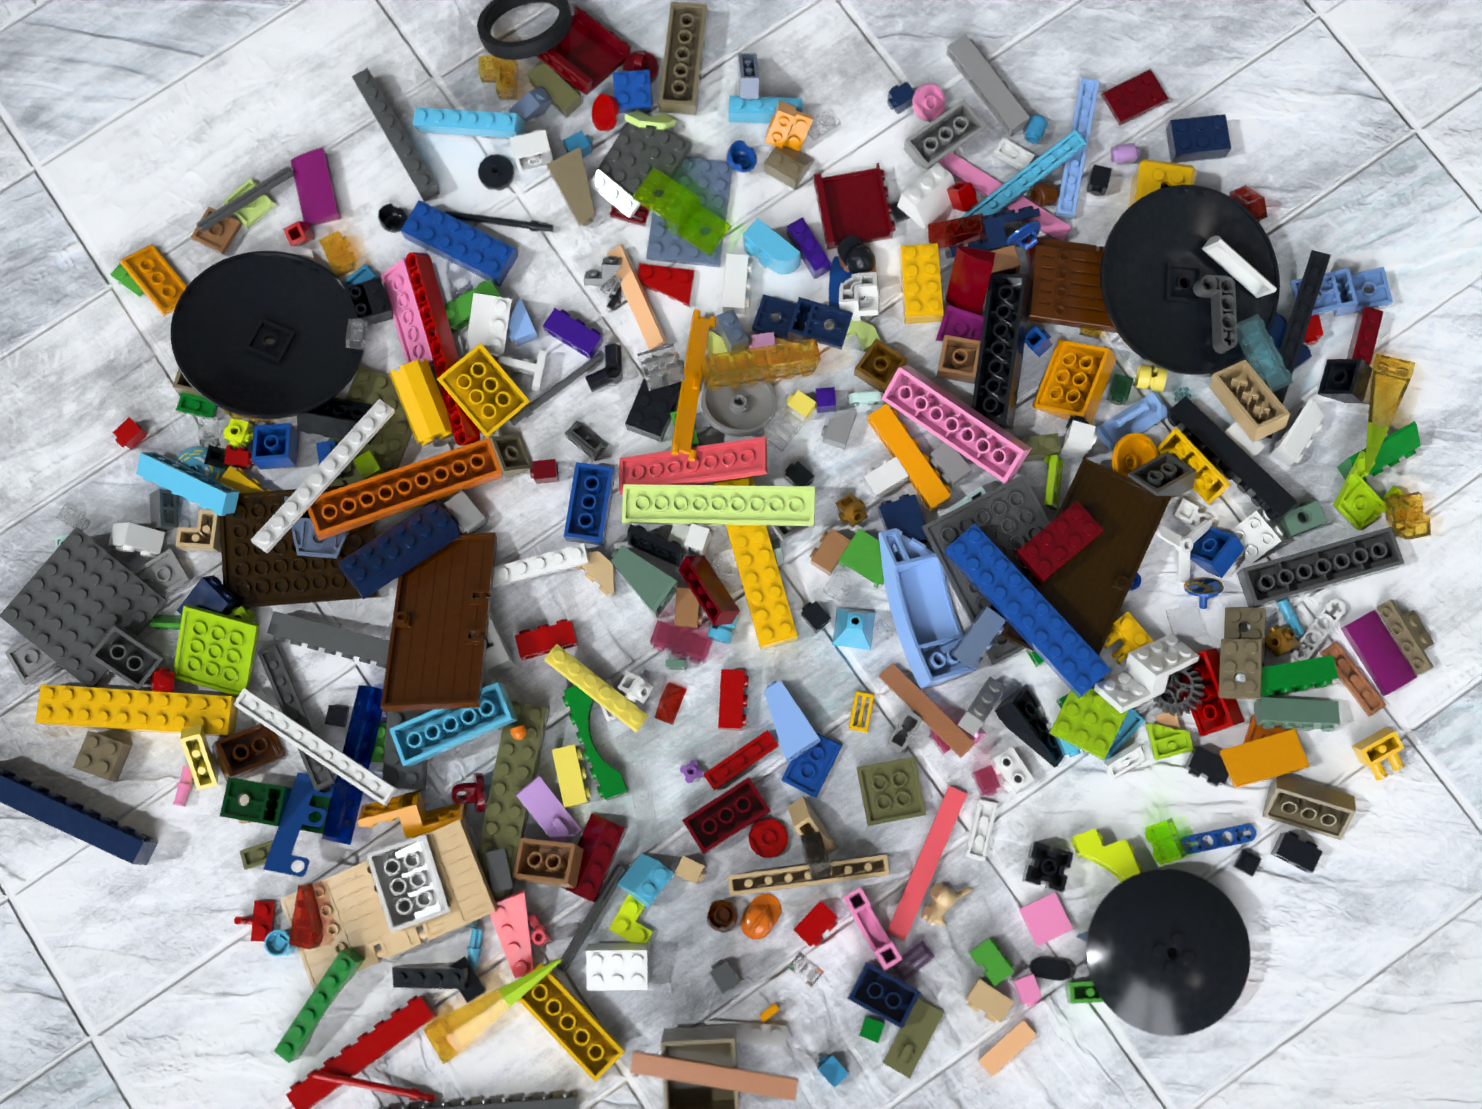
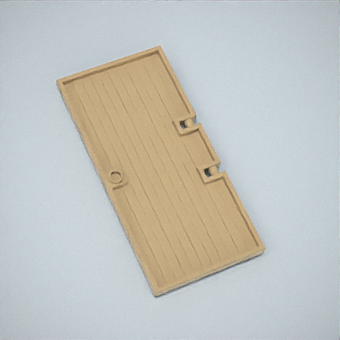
(356, 919)

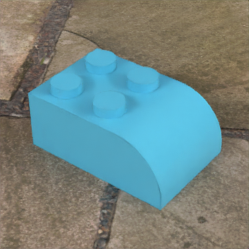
(770, 248)

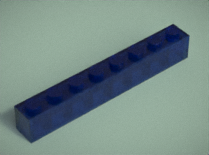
(358, 746)

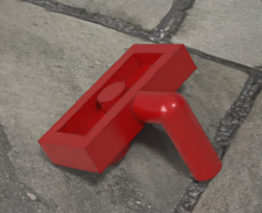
(262, 920)

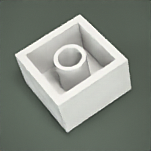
(531, 150)

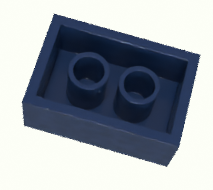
(1198, 138)
(883, 995)

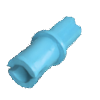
(1290, 617)
(475, 947)

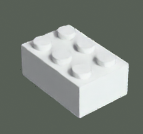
(617, 966)

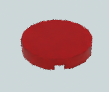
(604, 112)
(768, 838)

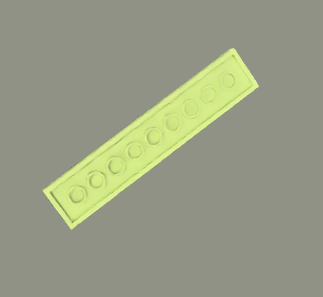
(719, 505)

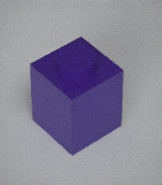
(825, 400)

